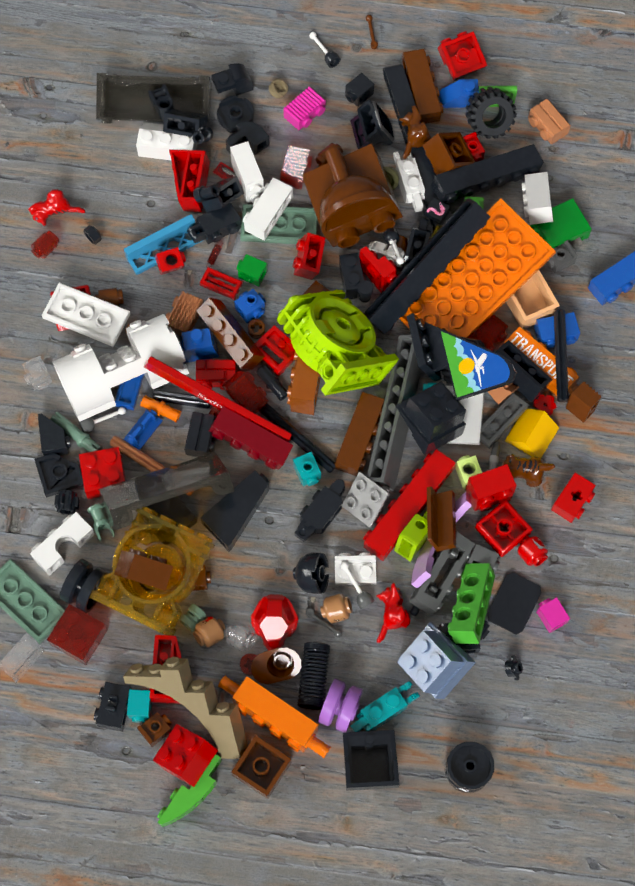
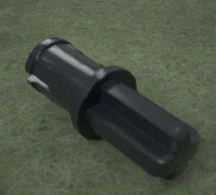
(272, 382)

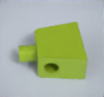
(412, 537)

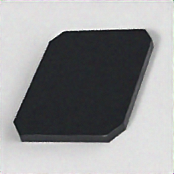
(514, 603)

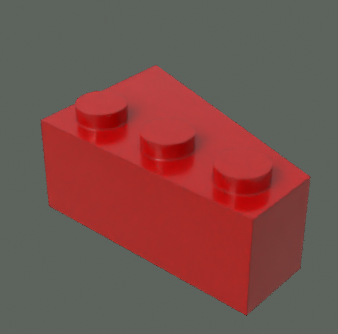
(190, 172)
(164, 647)

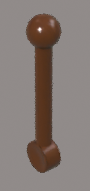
(374, 44)

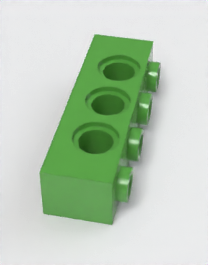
(471, 603)

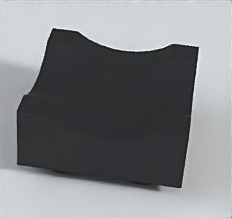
(175, 510)

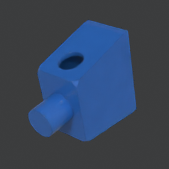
(198, 345)

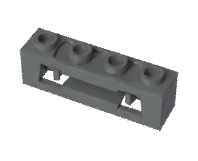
(425, 600)

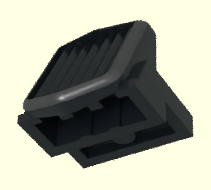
(371, 126)

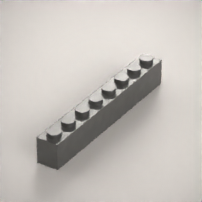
(392, 427)

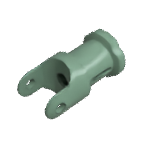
(100, 519)

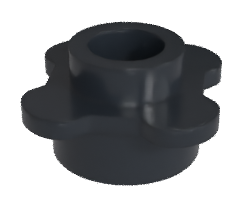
(513, 668)

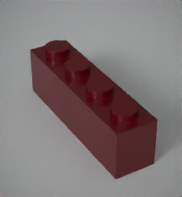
(250, 438)

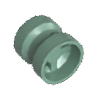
(192, 617)

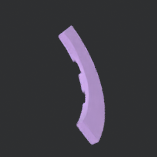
(424, 562)

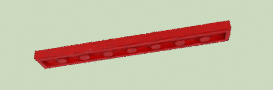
(210, 396)

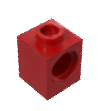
(162, 264)

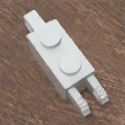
(410, 181)

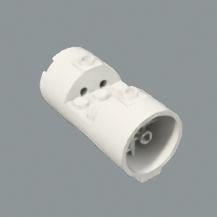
(89, 380)

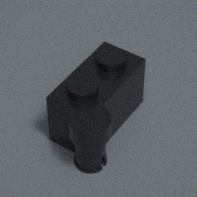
(188, 124)
(218, 194)
(353, 278)

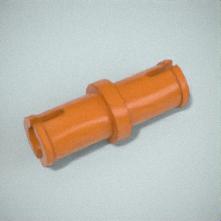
(160, 408)

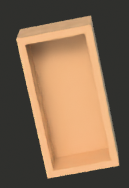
(532, 301)

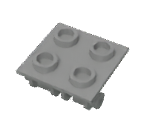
(365, 499)

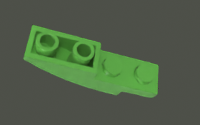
(185, 799)

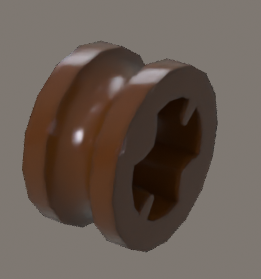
(256, 322)

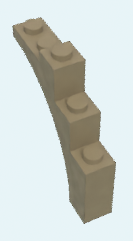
(199, 697)

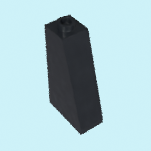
(234, 511)

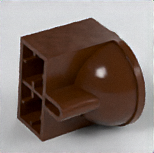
(352, 196)

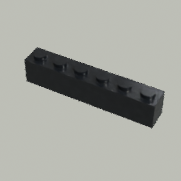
(487, 174)

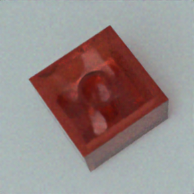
(77, 634)

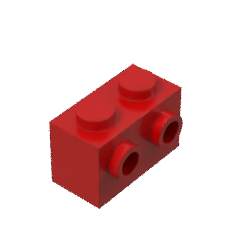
(309, 256)

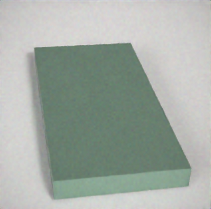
(288, 229)
(28, 602)

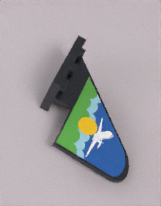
(470, 365)

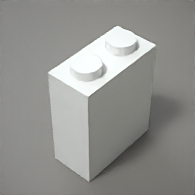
(247, 171)

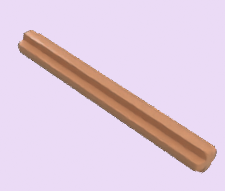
(138, 456)

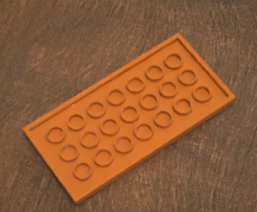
(483, 274)

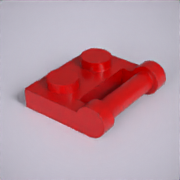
(280, 345)

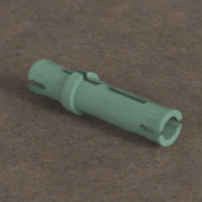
(82, 439)

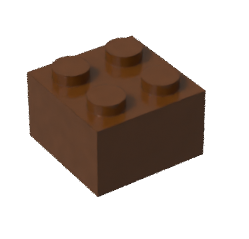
(447, 152)
(148, 571)
(261, 767)

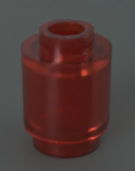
(44, 245)

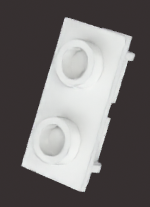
(380, 249)

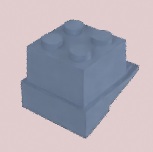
(435, 662)

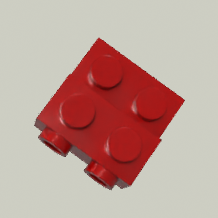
(462, 54)
(379, 271)

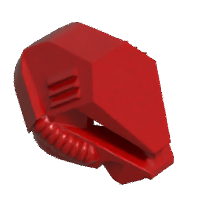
(274, 620)

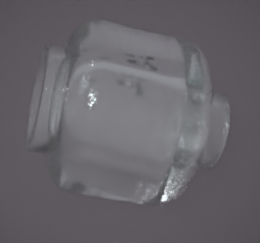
(240, 636)

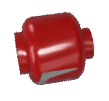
(532, 551)

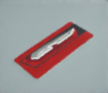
(224, 171)

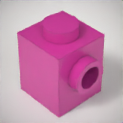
(552, 614)

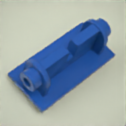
(143, 429)

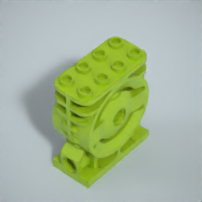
(335, 341)

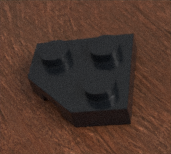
(58, 474)

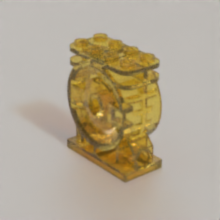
(148, 529)

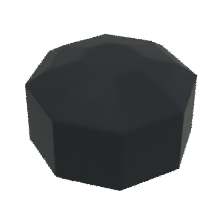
(92, 234)

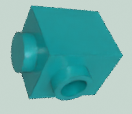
(307, 469)
(139, 705)

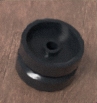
(80, 584)
(471, 754)

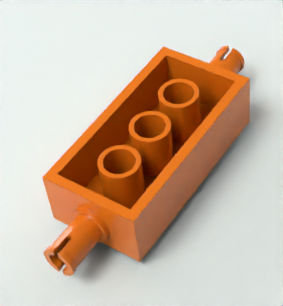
(275, 715)

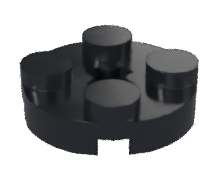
(236, 104)

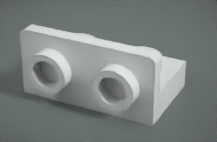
(362, 568)

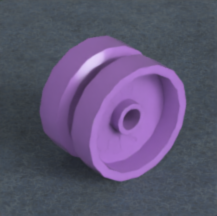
(343, 706)

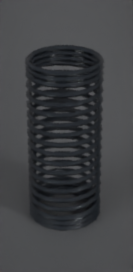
(311, 702)

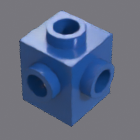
(250, 305)

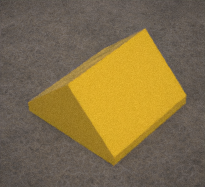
(533, 432)

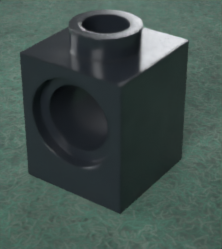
(359, 90)

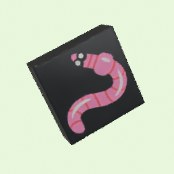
(436, 210)

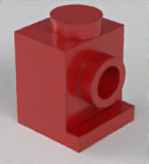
(474, 146)

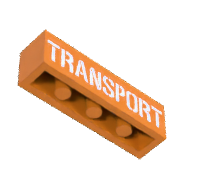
(541, 357)

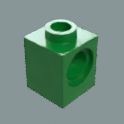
(252, 270)

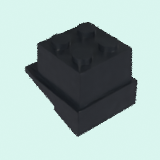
(433, 417)
(370, 760)

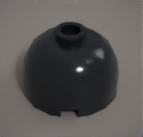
(311, 573)

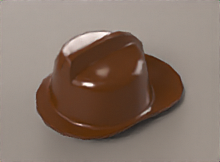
(276, 665)

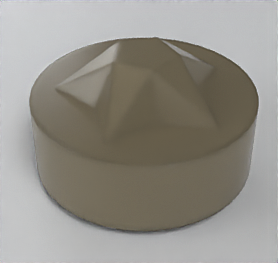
(278, 88)

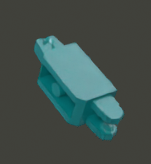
(384, 709)

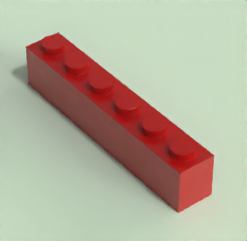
(410, 502)

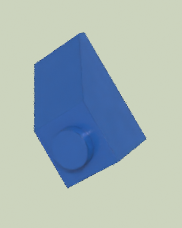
(458, 93)

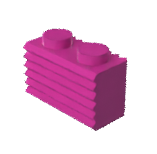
(304, 108)

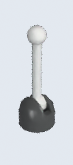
(88, 424)
(363, 598)

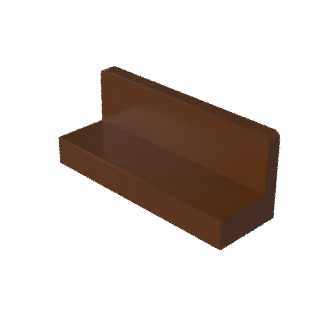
(441, 519)

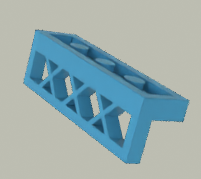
(157, 241)

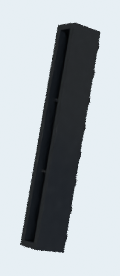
(427, 265)

